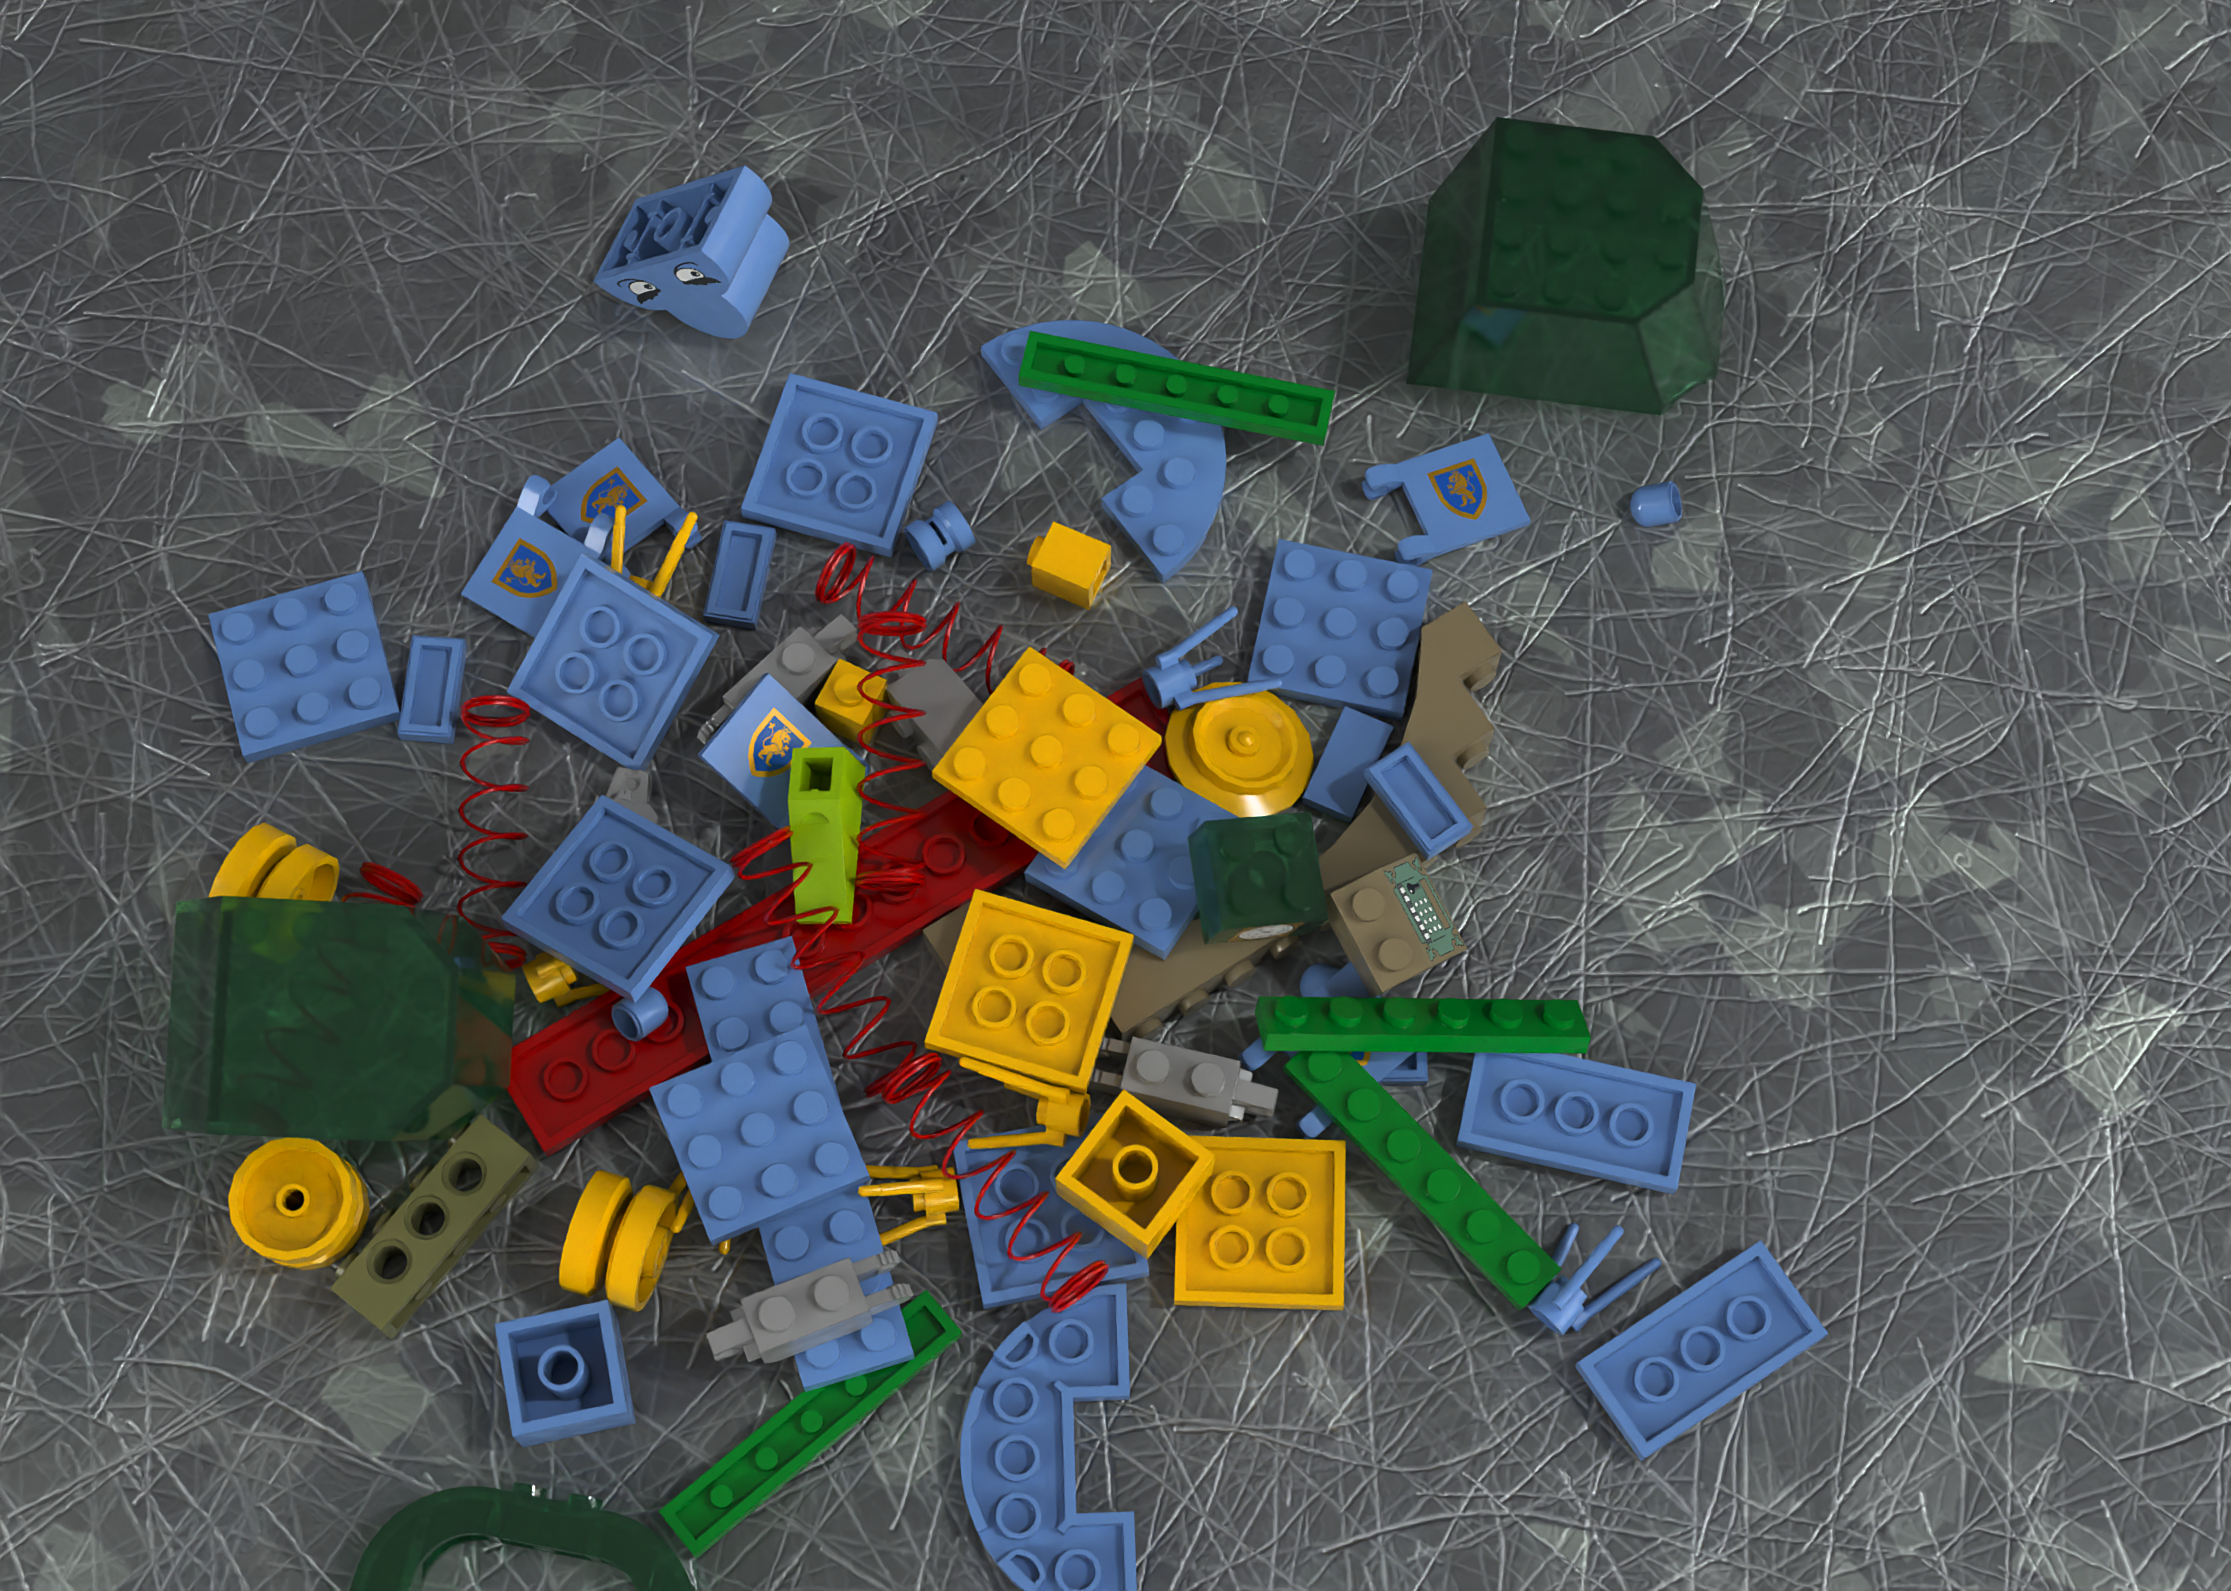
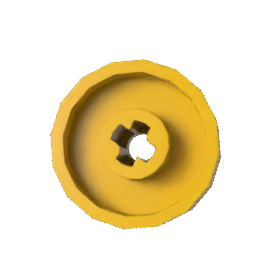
(272, 866)
(298, 1173)
(618, 1240)

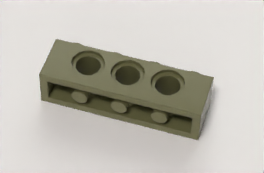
(430, 1258)

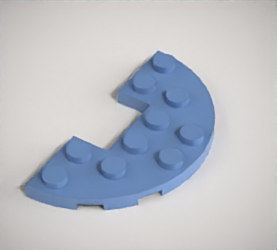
(1177, 459)
(1022, 1449)

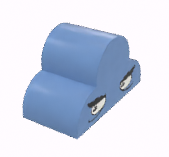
(699, 252)

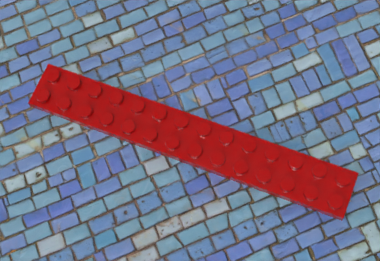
(588, 1072)

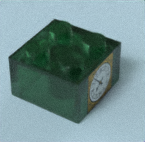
(1257, 877)

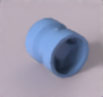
(939, 535)

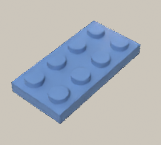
(1578, 1117)
(1701, 1350)

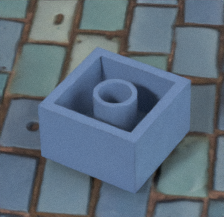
(564, 1373)

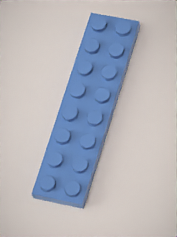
(743, 1003)

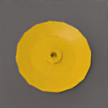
(1241, 752)

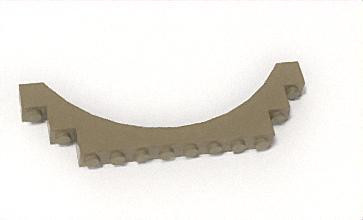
(1445, 732)

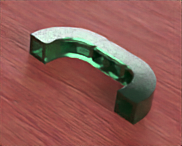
(522, 1518)

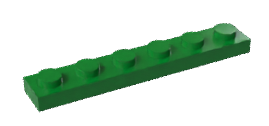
(1176, 388)
(1421, 1025)
(1425, 1173)
(800, 1435)

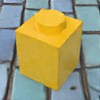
(1069, 564)
(844, 709)

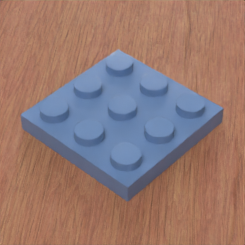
(839, 465)
(1340, 628)
(612, 663)
(304, 667)
(1136, 864)
(618, 898)
(759, 1134)
(1025, 1176)

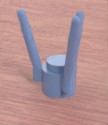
(1173, 680)
(1561, 1301)

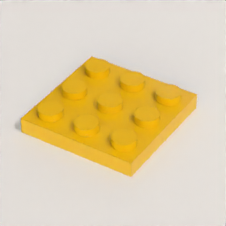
(1047, 757)
(1029, 991)
(1265, 1226)

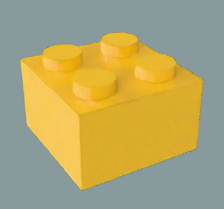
(1135, 1174)

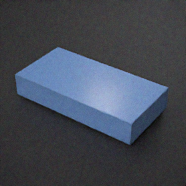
(740, 575)
(432, 689)
(1338, 778)
(1418, 801)

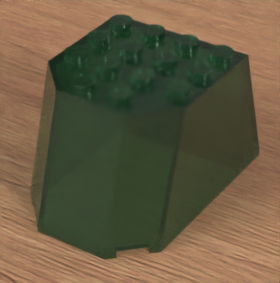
(1569, 272)
(333, 1021)

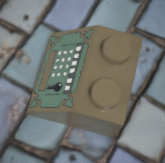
(1393, 925)

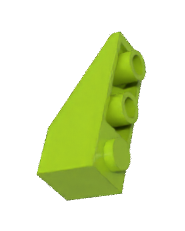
(825, 828)

